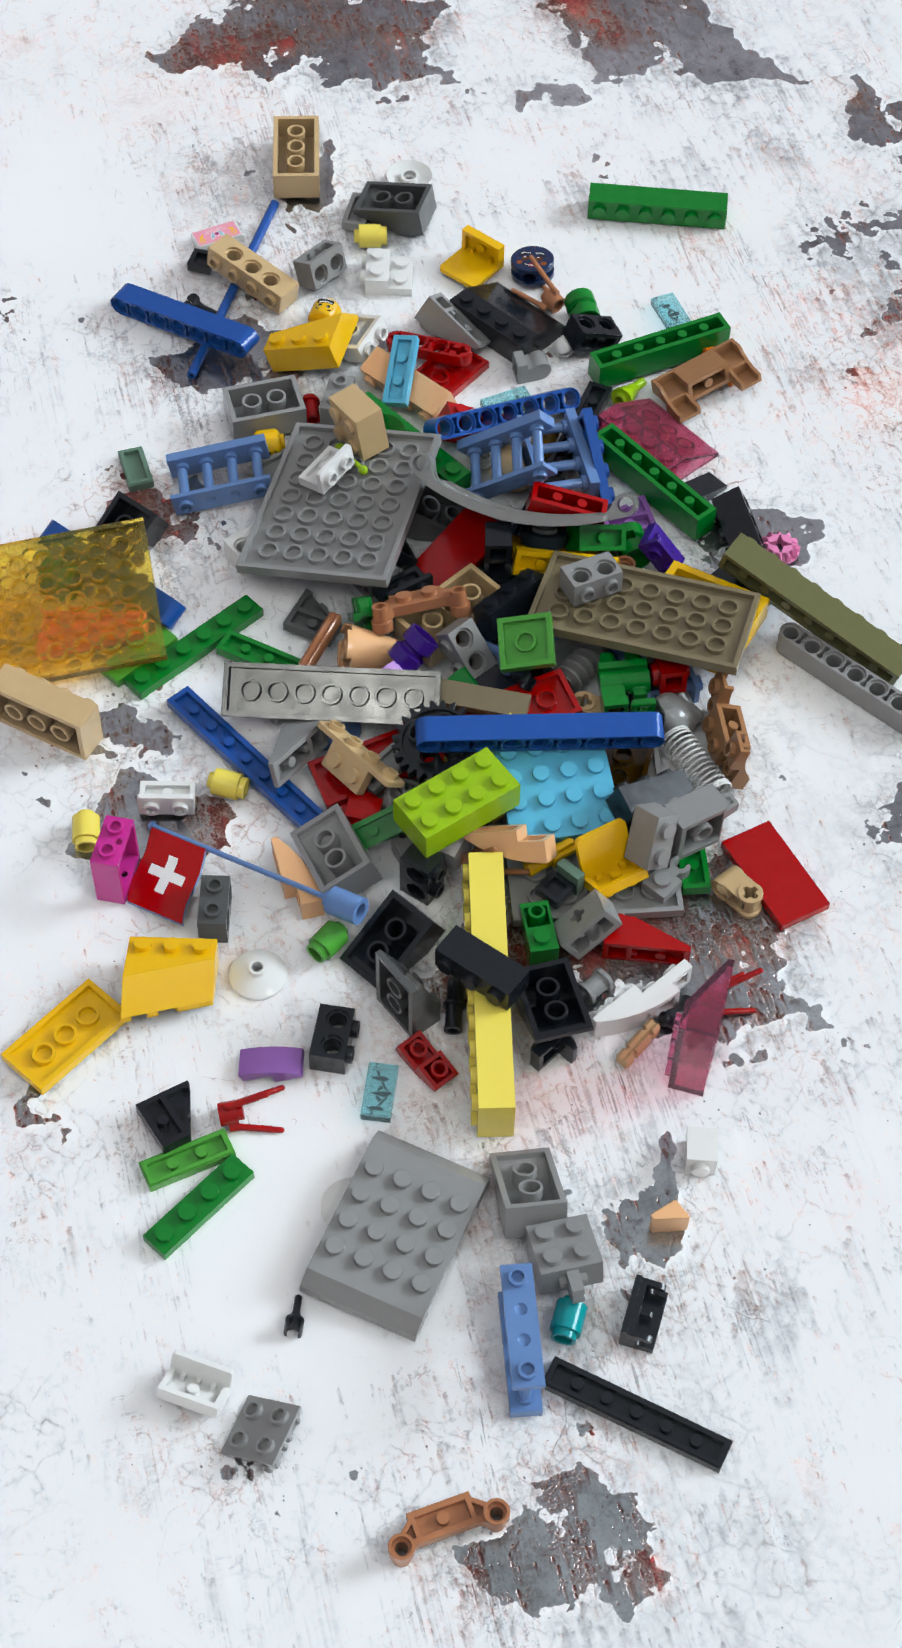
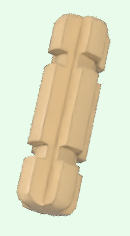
(638, 1043)

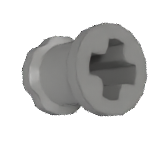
(595, 985)

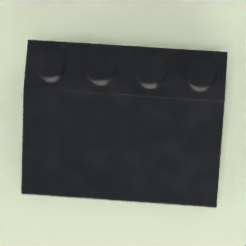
(507, 319)

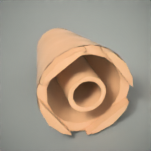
(363, 648)

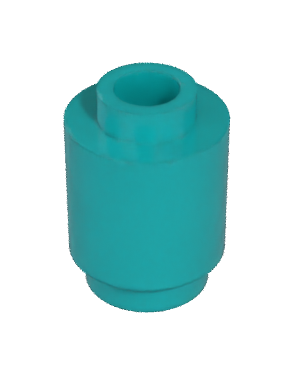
(567, 1321)

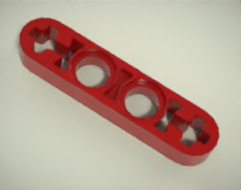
(453, 352)

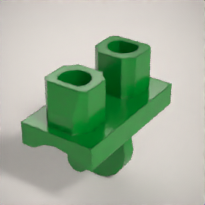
(361, 612)

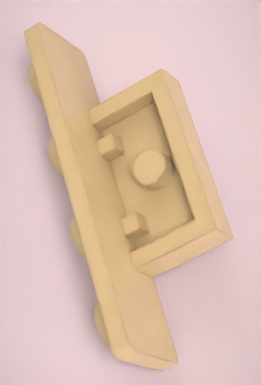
(354, 762)

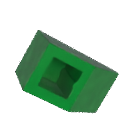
(538, 932)

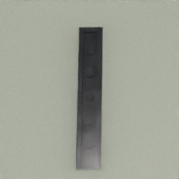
(637, 1414)

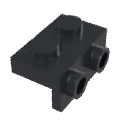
(408, 580)

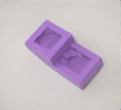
(272, 1062)

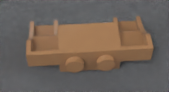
(703, 375)
(726, 732)

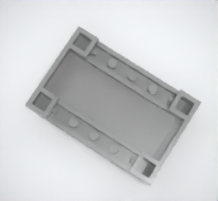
(394, 1235)

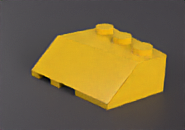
(312, 344)
(168, 975)

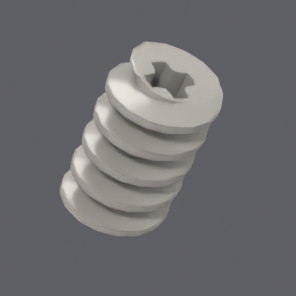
(581, 665)

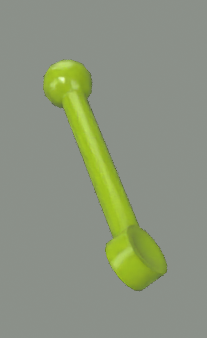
(362, 469)

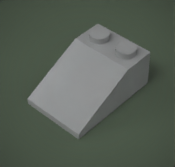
(335, 853)
(526, 1189)

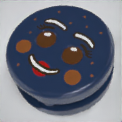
(523, 270)

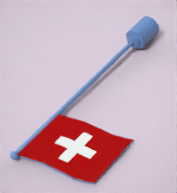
(175, 864)

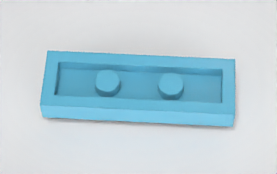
(400, 370)

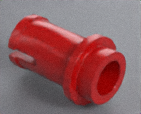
(312, 411)

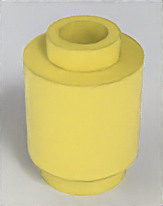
(370, 235)
(228, 784)
(85, 830)

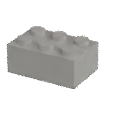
(264, 406)

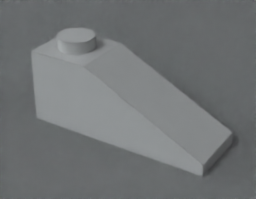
(446, 321)
(295, 748)

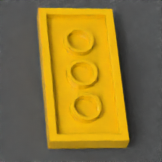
(64, 1037)

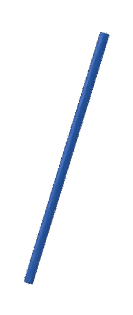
(233, 288)

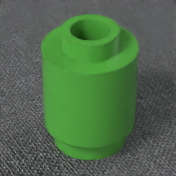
(327, 941)

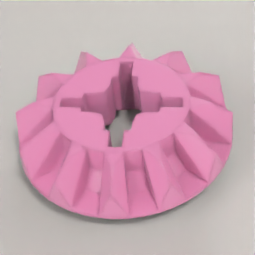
(790, 546)

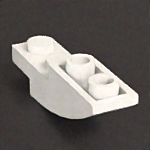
(634, 1007)

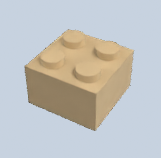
(358, 422)

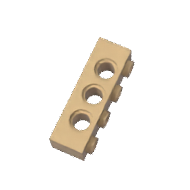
(252, 273)

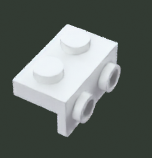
(327, 468)
(167, 797)
(196, 1384)

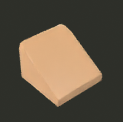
(669, 1218)

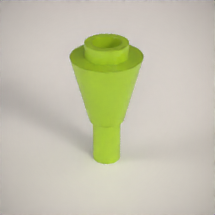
(627, 392)

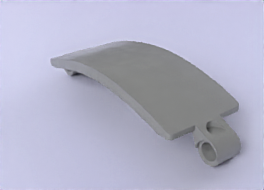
(506, 513)

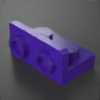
(659, 548)

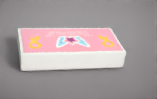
(206, 237)

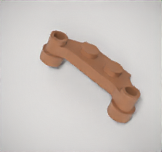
(417, 601)
(444, 1521)

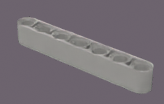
(841, 674)

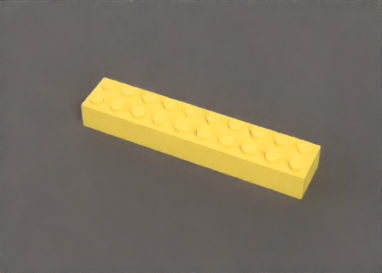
(488, 1025)

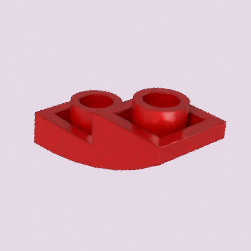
(426, 1062)

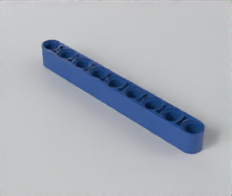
(539, 732)

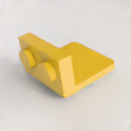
(476, 260)
(603, 861)

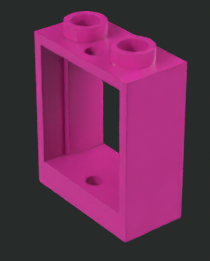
(112, 856)

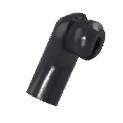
(667, 1018)

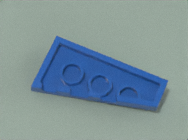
(590, 426)

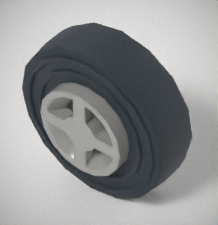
(544, 537)

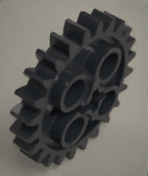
(406, 750)

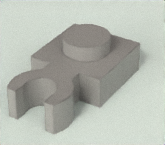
(665, 882)

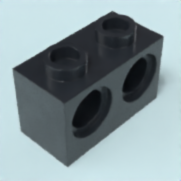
(591, 332)
(422, 876)
(329, 1038)

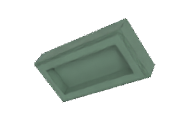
(135, 469)

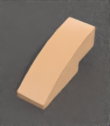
(515, 842)
(292, 867)

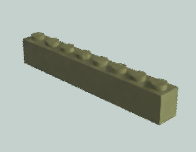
(813, 607)

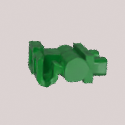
(624, 677)

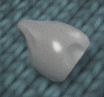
(677, 711)

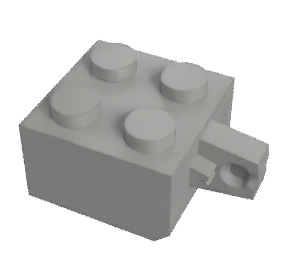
(700, 818)
(564, 1256)

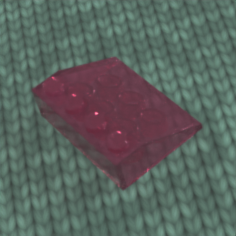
(659, 435)
(697, 1033)

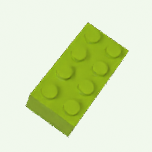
(456, 802)

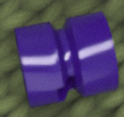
(413, 648)

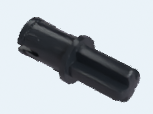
(454, 1006)

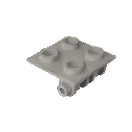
(262, 1431)

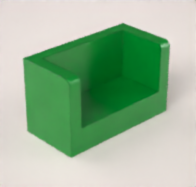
(596, 537)

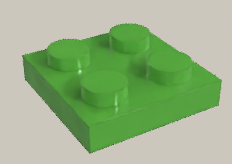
(526, 642)

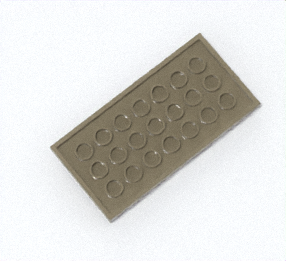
(655, 616)

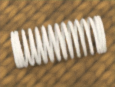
(685, 739)

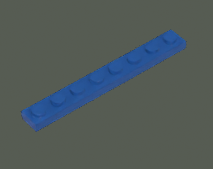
(241, 756)

